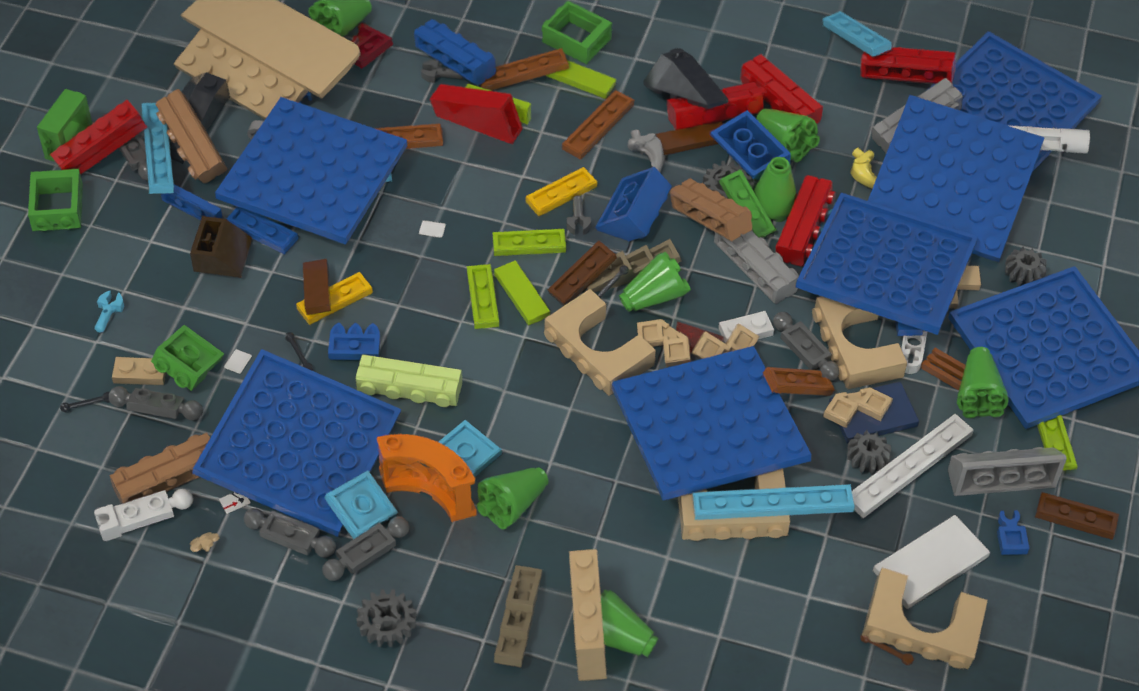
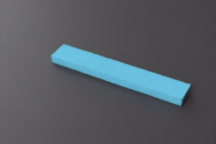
(157, 151)
(772, 502)

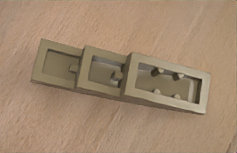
(635, 261)
(518, 616)

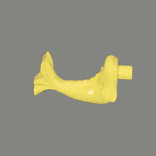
(861, 168)

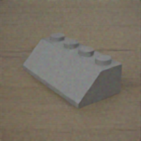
(1005, 470)

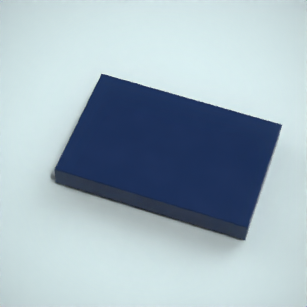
(897, 418)

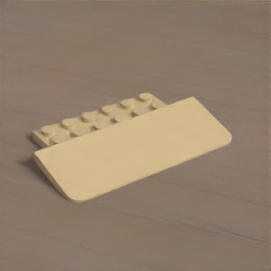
(264, 51)

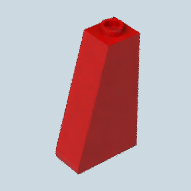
(478, 110)

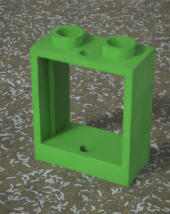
(596, 25)
(63, 121)
(50, 183)

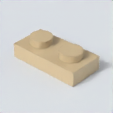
(136, 371)

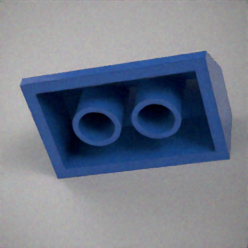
(749, 143)
(635, 205)

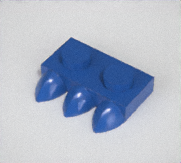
(354, 343)

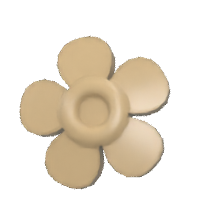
(205, 542)

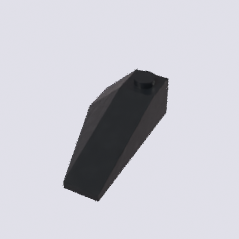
(684, 78)
(207, 97)

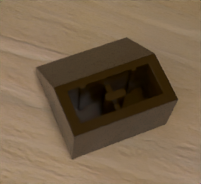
(220, 248)

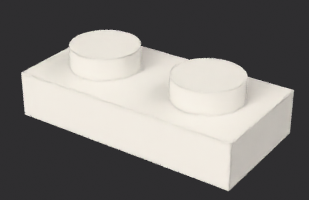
(757, 323)

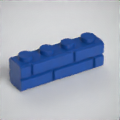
(455, 52)

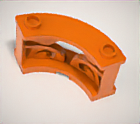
(445, 479)

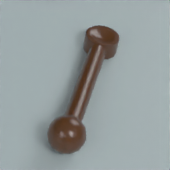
(907, 658)

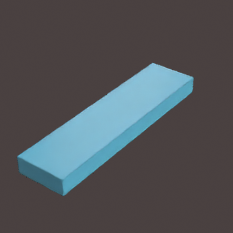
(857, 33)

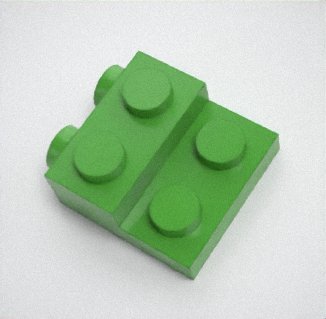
(186, 358)

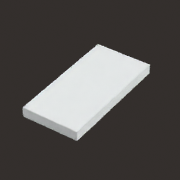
(935, 559)

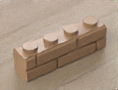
(191, 137)
(711, 209)
(159, 472)

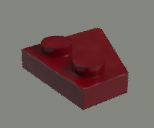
(371, 44)

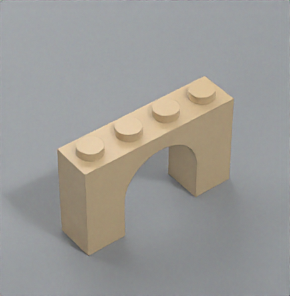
(578, 317)
(856, 364)
(735, 527)
(587, 615)
(888, 624)

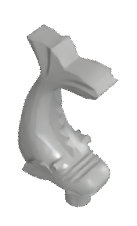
(649, 145)

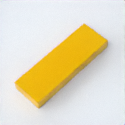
(561, 191)
(341, 295)

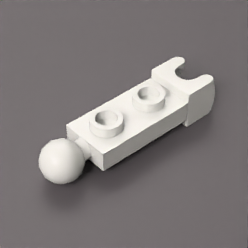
(139, 512)

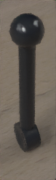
(623, 270)
(290, 338)
(65, 407)

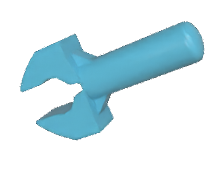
(108, 309)

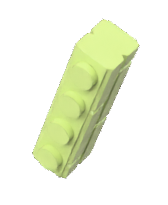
(409, 380)

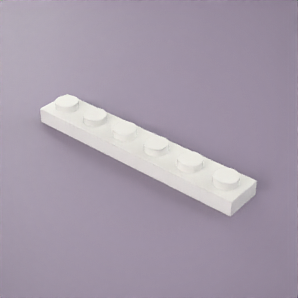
(910, 465)

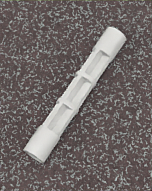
(1061, 139)

